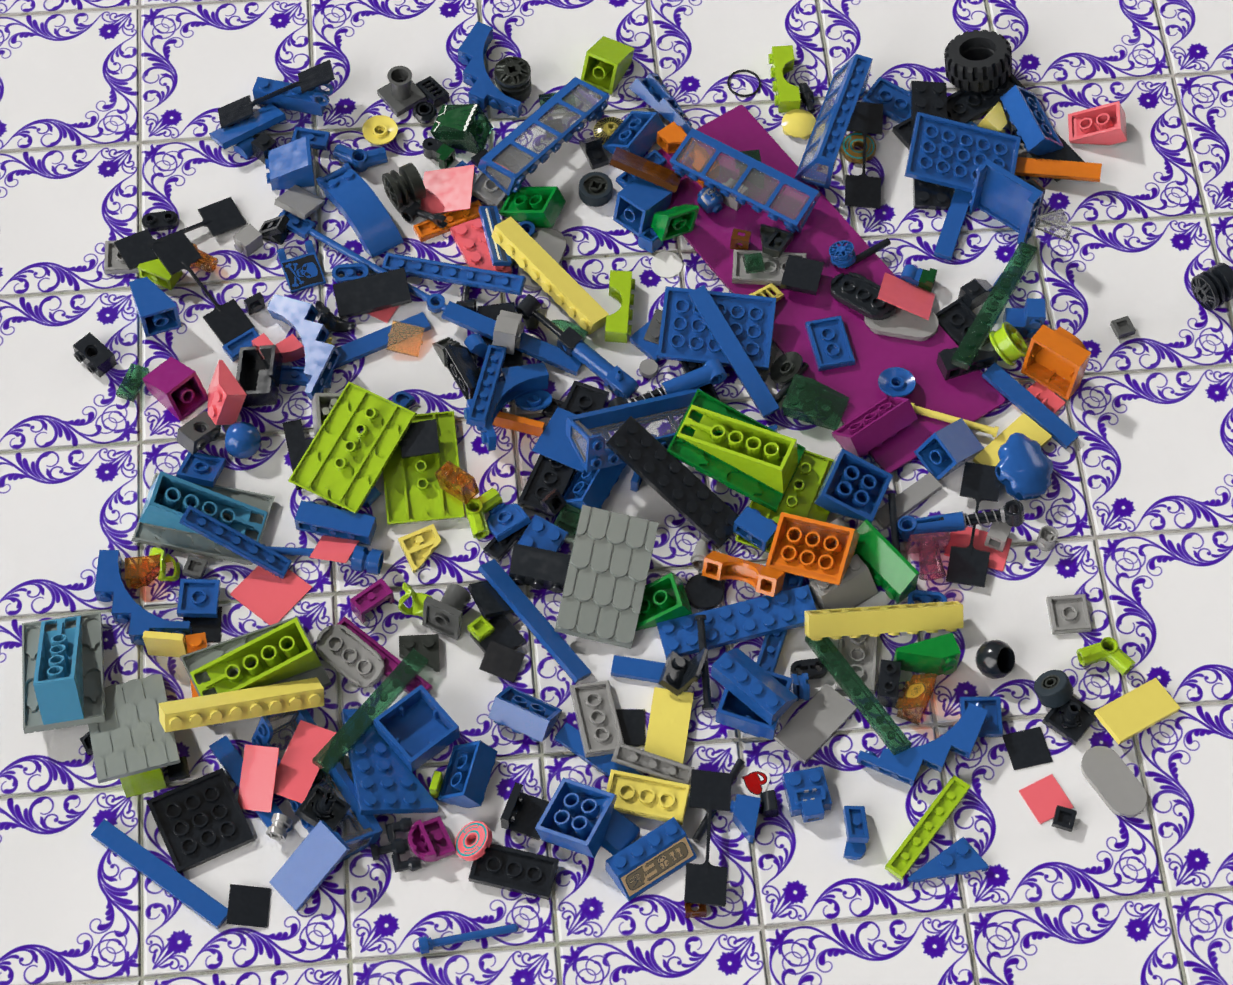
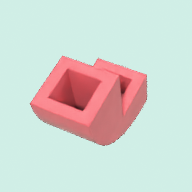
(290, 347)

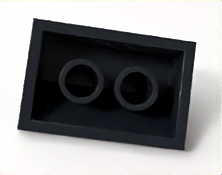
(463, 369)
(539, 568)

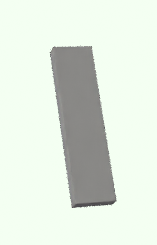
(909, 499)
(651, 764)

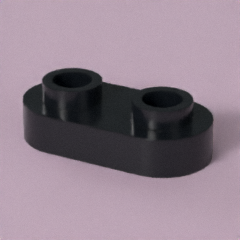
(159, 221)

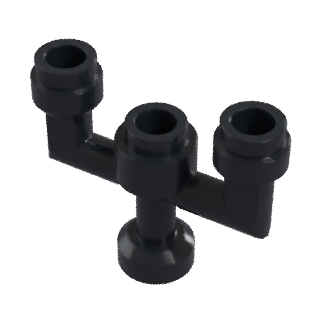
(398, 847)

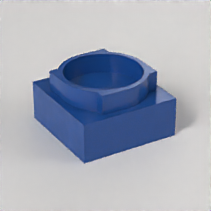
(739, 716)
(416, 728)

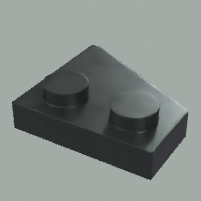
(774, 240)
(424, 644)

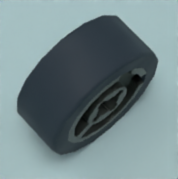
(591, 195)

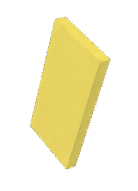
(1023, 425)
(1137, 710)
(669, 724)
(648, 796)

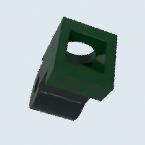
(439, 152)

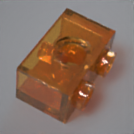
(457, 482)

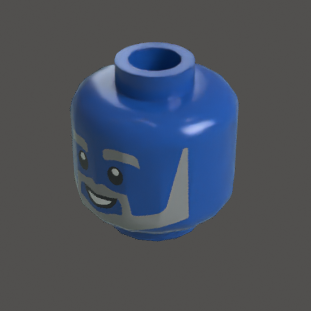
(710, 200)

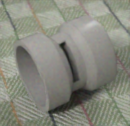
(1047, 538)
(279, 826)

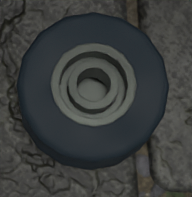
(1053, 688)

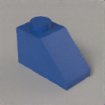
(745, 814)

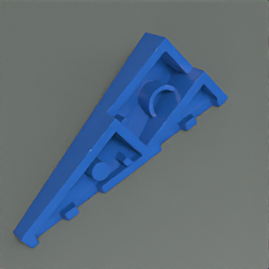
(659, 99)

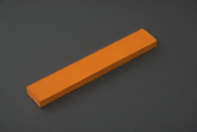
(1058, 169)

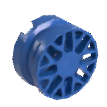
(843, 255)
(800, 686)

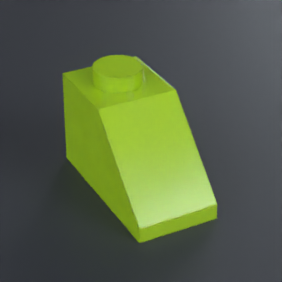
(158, 274)

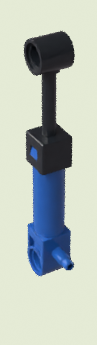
(572, 344)

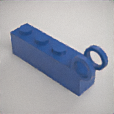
(310, 102)

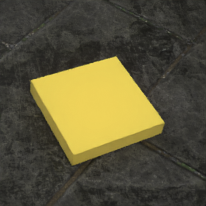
(165, 644)

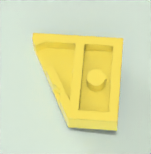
(419, 546)

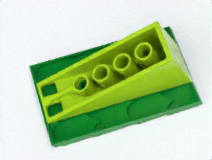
(736, 450)

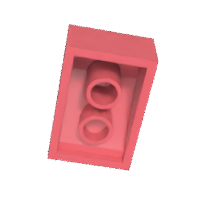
(1098, 125)
(224, 396)

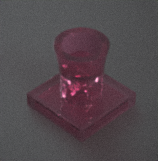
(929, 548)

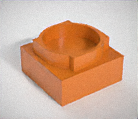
(1056, 360)

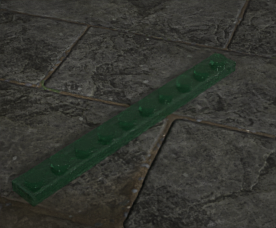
(994, 306)

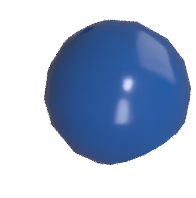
(242, 440)

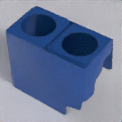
(620, 833)

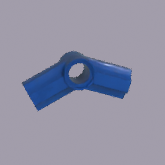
(358, 158)

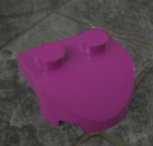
(430, 840)

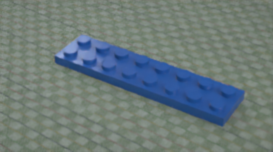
(737, 621)

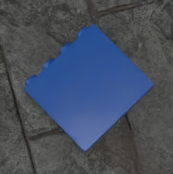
(1006, 199)

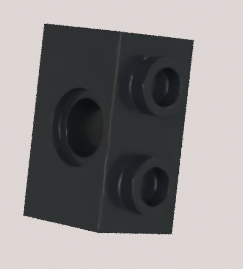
(90, 346)
(888, 683)

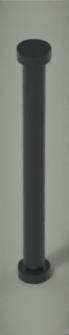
(705, 669)

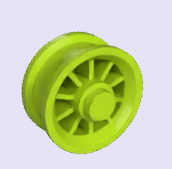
(1008, 343)

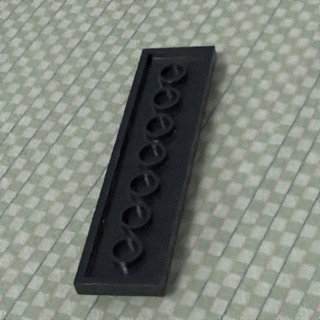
(931, 100)
(963, 107)
(552, 474)
(673, 481)

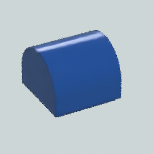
(244, 148)
(476, 345)

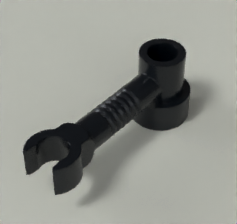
(415, 209)
(465, 301)

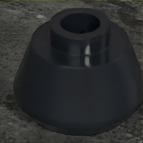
(424, 112)

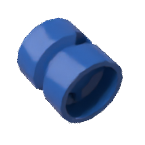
(367, 560)

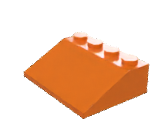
(812, 548)

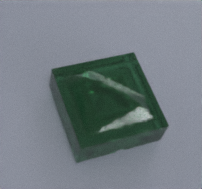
(753, 263)

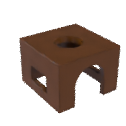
(744, 240)
(689, 913)

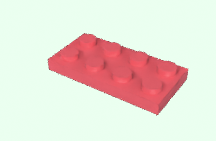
(473, 246)

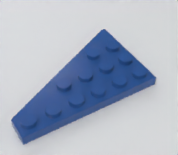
(382, 779)

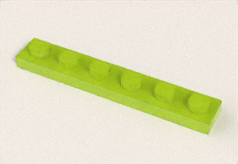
(927, 827)

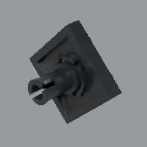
(1074, 714)
(324, 806)

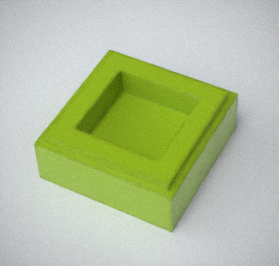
(480, 628)
(436, 784)

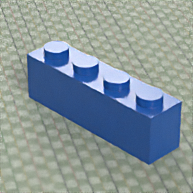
(335, 522)

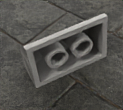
(854, 589)

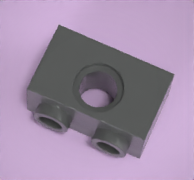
(198, 433)

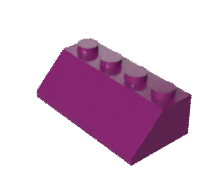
(875, 425)

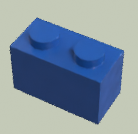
(755, 528)

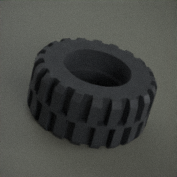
(978, 60)

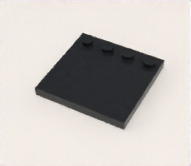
(200, 820)

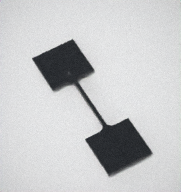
(308, 81)
(862, 189)
(217, 217)
(225, 320)
(418, 441)
(967, 564)
(705, 882)

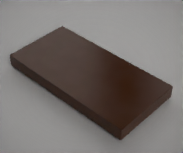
(645, 169)

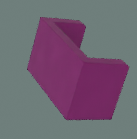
(370, 599)

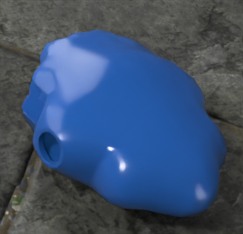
(1023, 468)

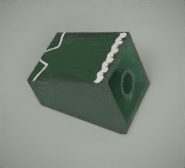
(462, 127)

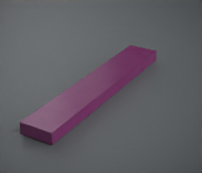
(390, 660)

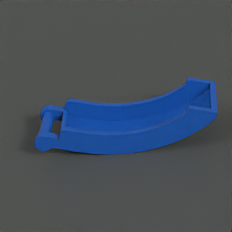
(361, 210)

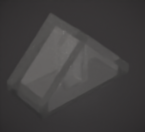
(1055, 224)

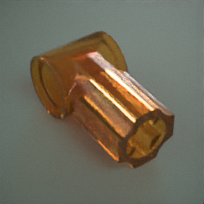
(207, 262)

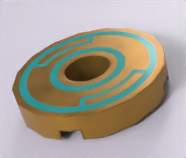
(856, 139)

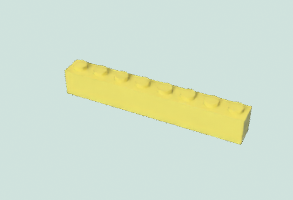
(549, 275)
(883, 619)
(241, 704)

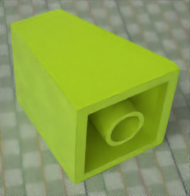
(606, 64)

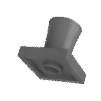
(401, 92)
(446, 615)

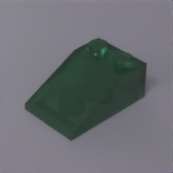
(814, 403)

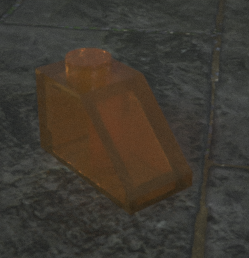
(141, 570)

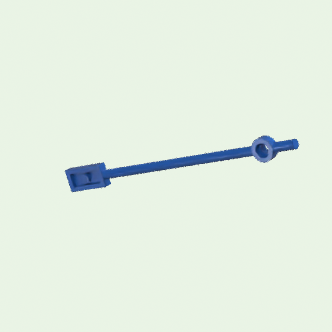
(307, 227)

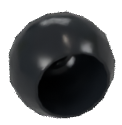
(995, 659)

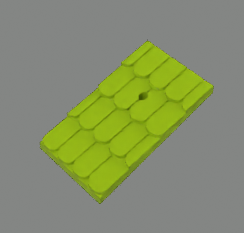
(342, 460)
(411, 482)
(800, 501)

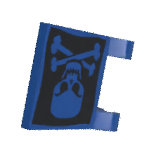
(302, 271)

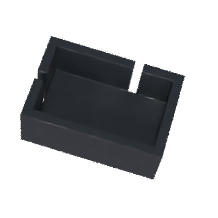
(258, 375)

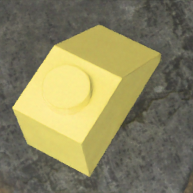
(995, 119)

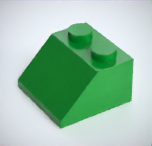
(674, 221)

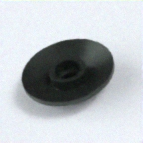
(786, 367)

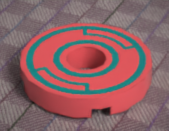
(466, 835)

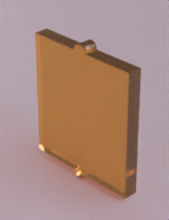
(405, 338)

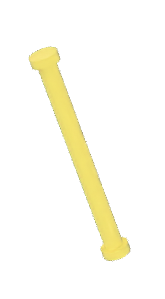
(950, 419)

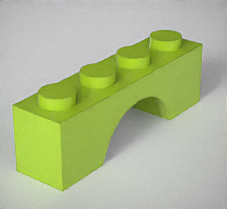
(787, 95)
(617, 324)

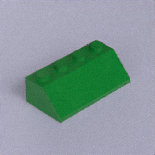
(885, 563)

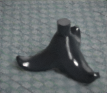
(330, 321)

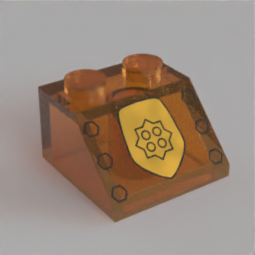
(916, 697)

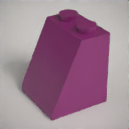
(176, 388)

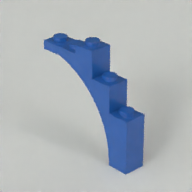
(483, 90)
(512, 383)
(124, 608)

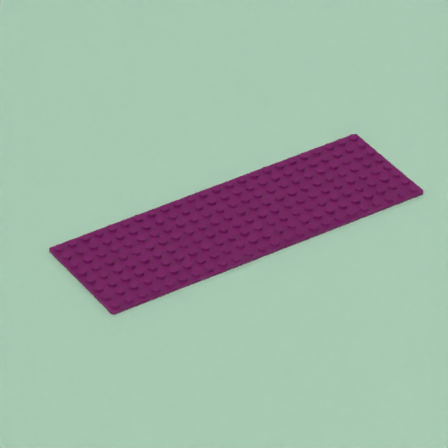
(962, 396)

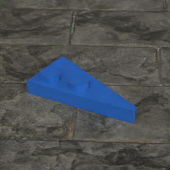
(956, 859)

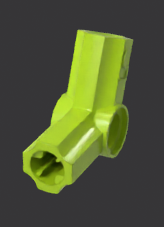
(483, 504)
(1097, 653)

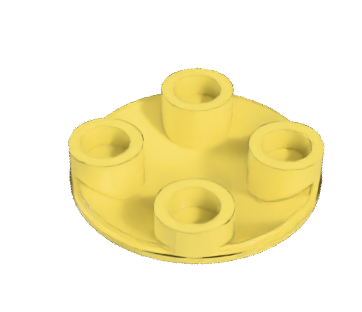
(798, 123)

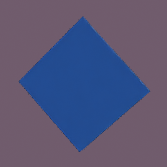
(555, 443)

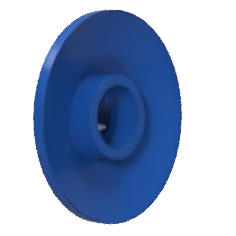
(896, 382)
(534, 400)

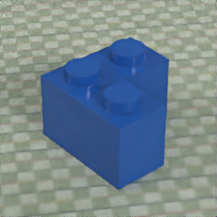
(1027, 319)

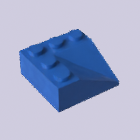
(853, 487)
(577, 817)

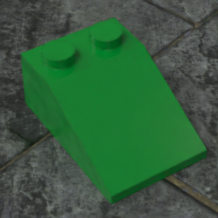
(535, 205)
(663, 601)
(930, 656)

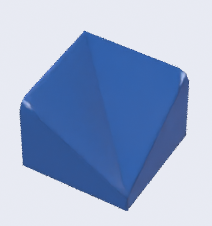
(649, 240)

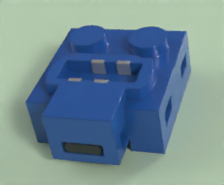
(807, 793)

